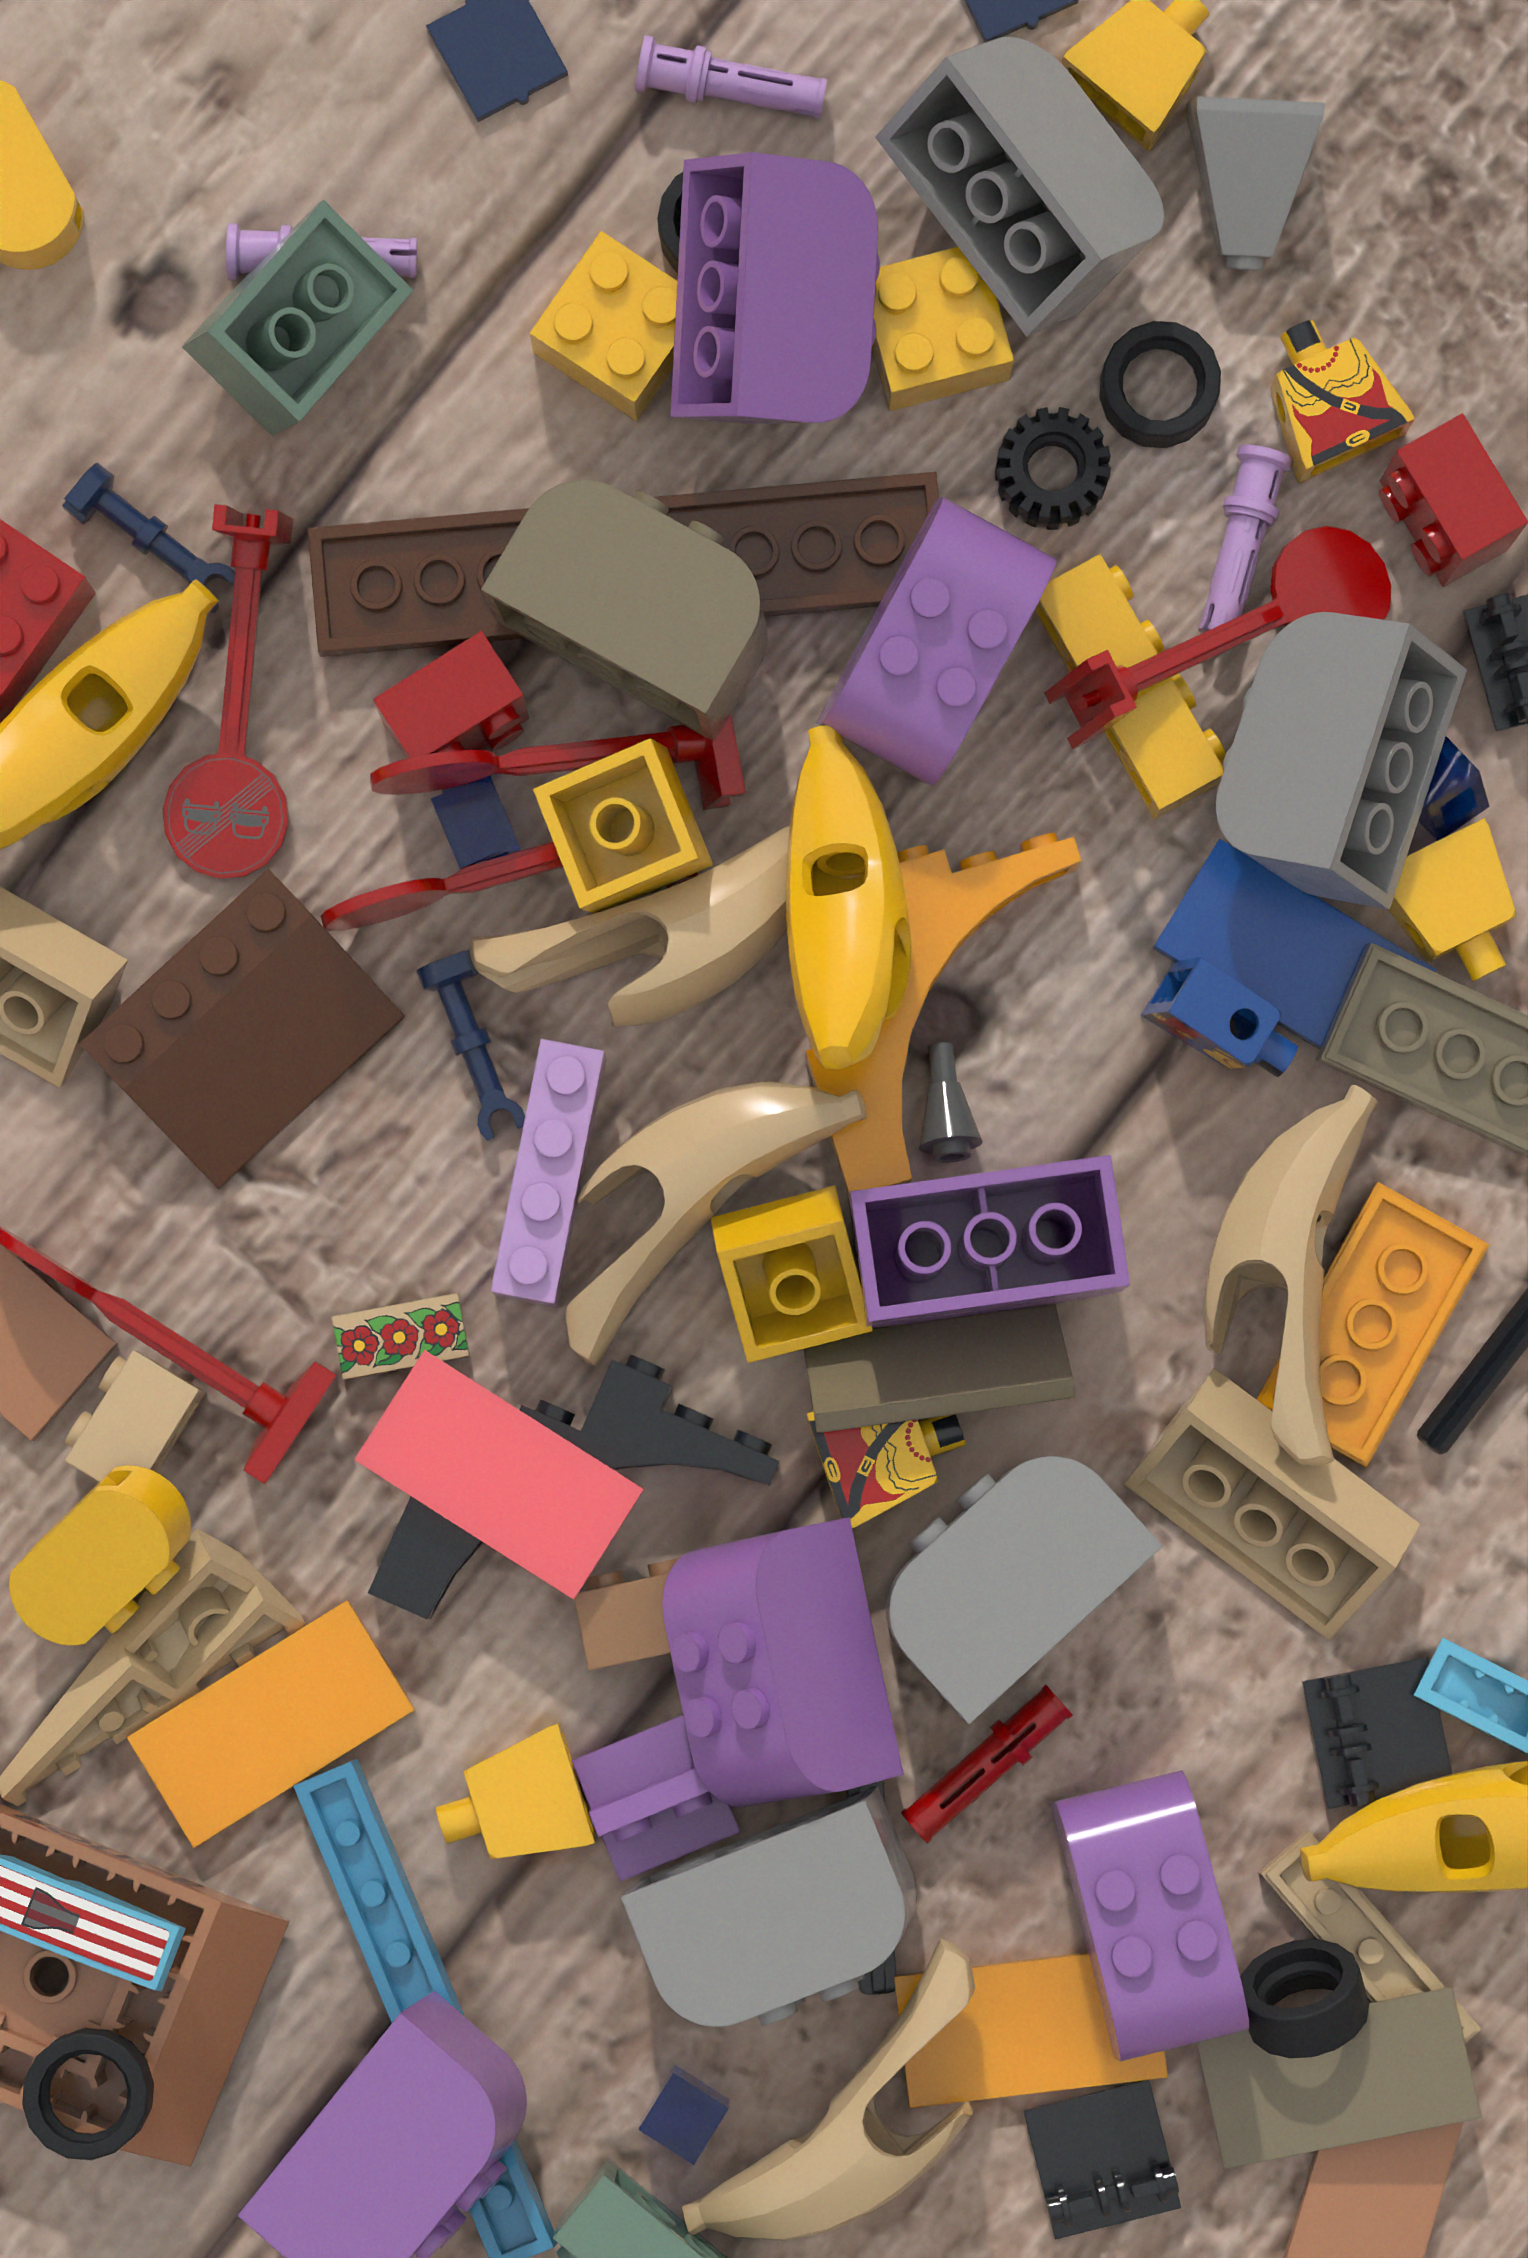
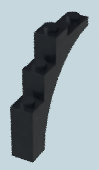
(620, 1430)

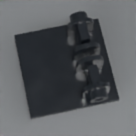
(1501, 652)
(1374, 1733)
(1102, 2159)

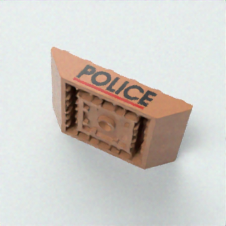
(182, 2031)

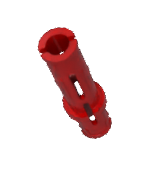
(1046, 1713)

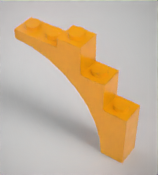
(942, 916)

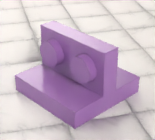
(651, 1799)

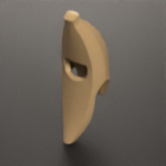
(699, 929)
(701, 1160)
(1276, 1240)
(851, 2156)

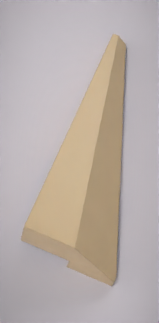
(155, 1661)

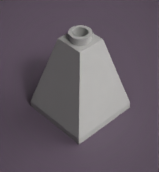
(1250, 169)

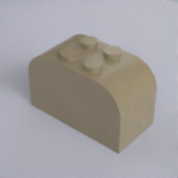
(634, 600)

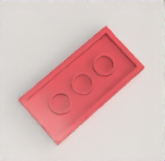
(499, 1474)

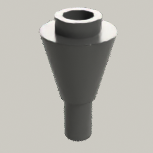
(948, 1122)

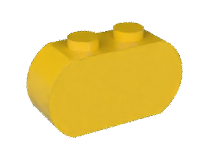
(36, 201)
(102, 1557)

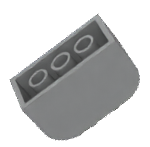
(1025, 178)
(1338, 753)
(1011, 1577)
(777, 1915)

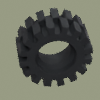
(1060, 431)

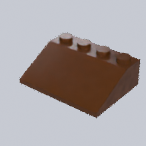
(242, 1029)

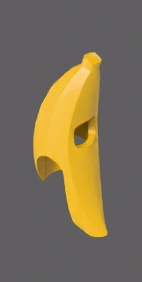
(96, 710)
(843, 905)
(1434, 1837)

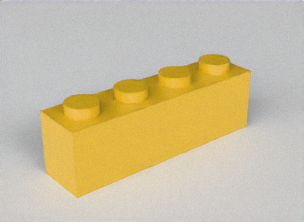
(1160, 738)

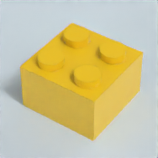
(612, 326)
(937, 330)
(622, 826)
(790, 1274)

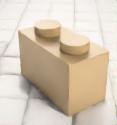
(136, 1418)

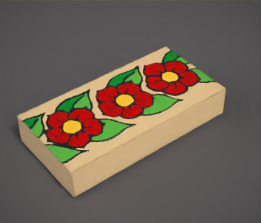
(398, 1334)

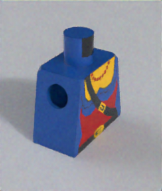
(1197, 1007)

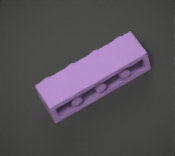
(548, 1173)

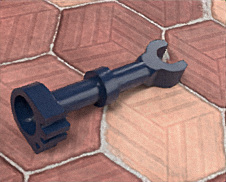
(95, 493)
(470, 1041)

